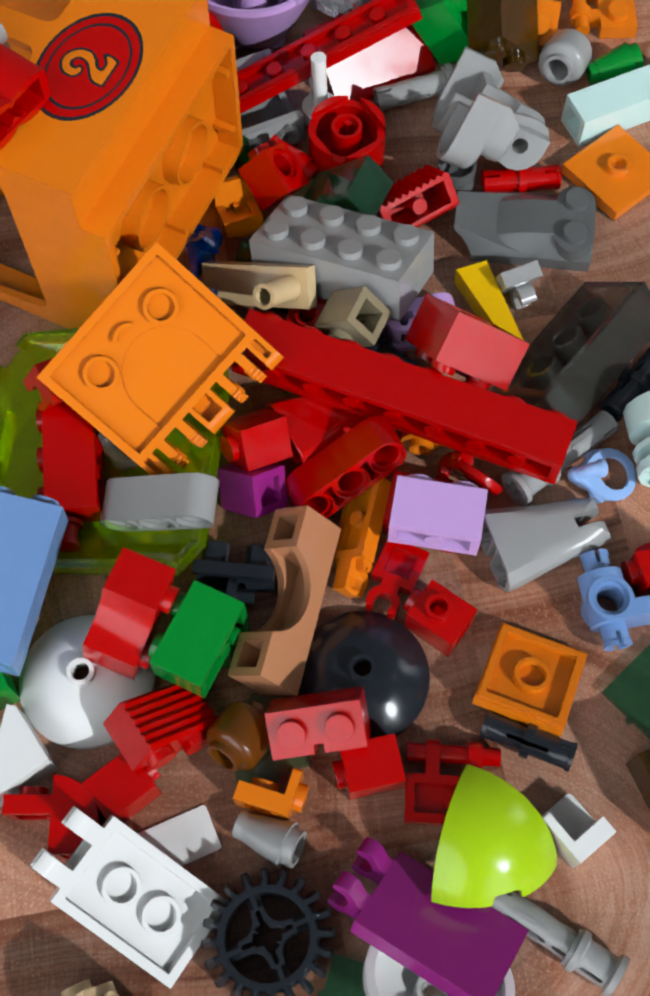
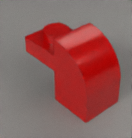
(36, 804)

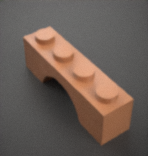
(276, 654)

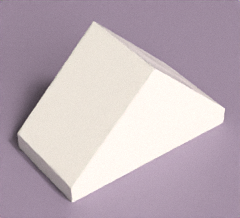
(22, 754)

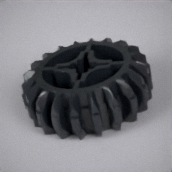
(252, 897)

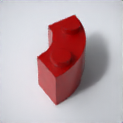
(129, 613)

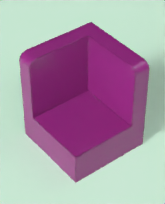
(254, 491)

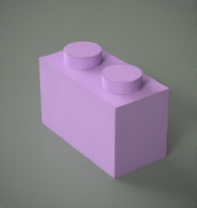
(437, 514)

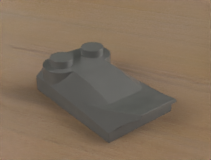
(528, 227)

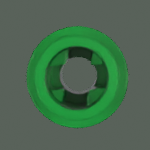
(614, 63)

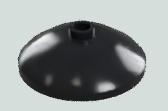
(398, 665)

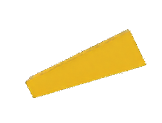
(484, 295)

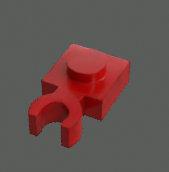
(396, 570)

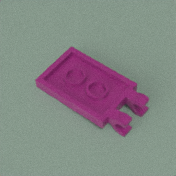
(446, 945)

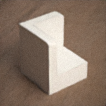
(575, 831)

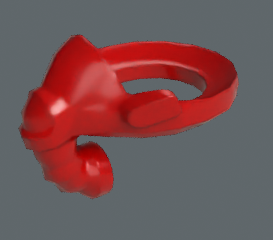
(463, 465)

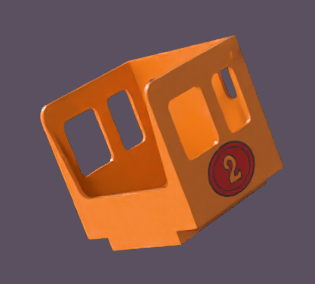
(121, 149)

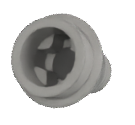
(272, 838)

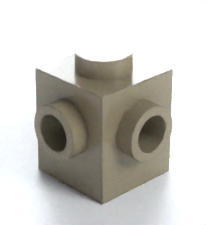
(354, 316)

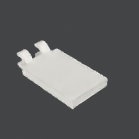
(130, 895)

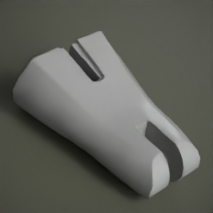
(539, 538)

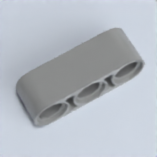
(160, 502)

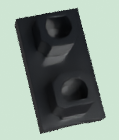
(236, 579)

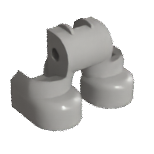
(484, 119)

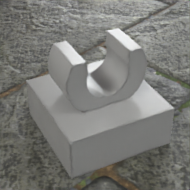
(519, 284)

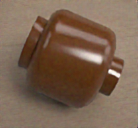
(238, 736)

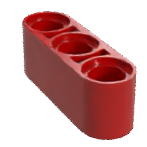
(347, 467)

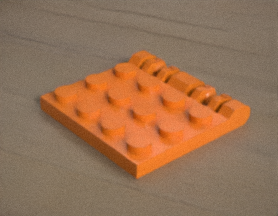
(154, 359)

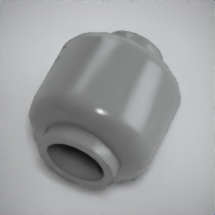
(565, 57)

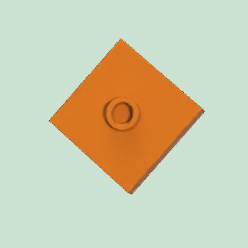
(613, 170)
(530, 679)

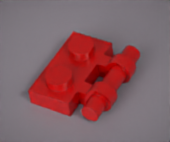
(429, 793)

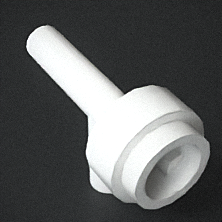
(318, 85)

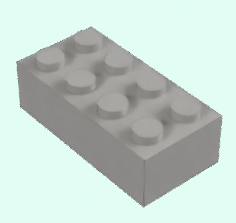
(348, 250)

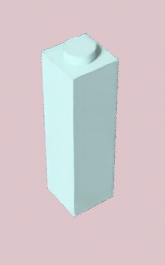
(606, 104)

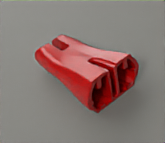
(312, 425)

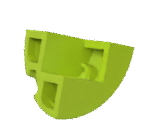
(490, 844)

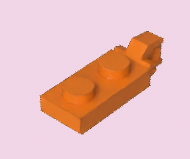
(359, 539)

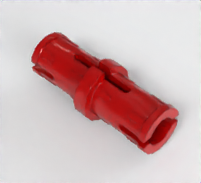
(522, 180)

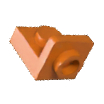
(264, 798)

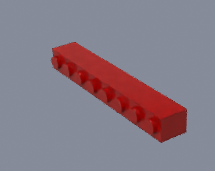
(413, 398)

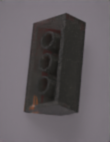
(584, 348)

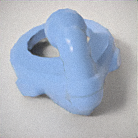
(594, 467)

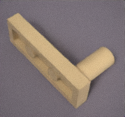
(262, 283)

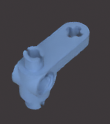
(607, 581)

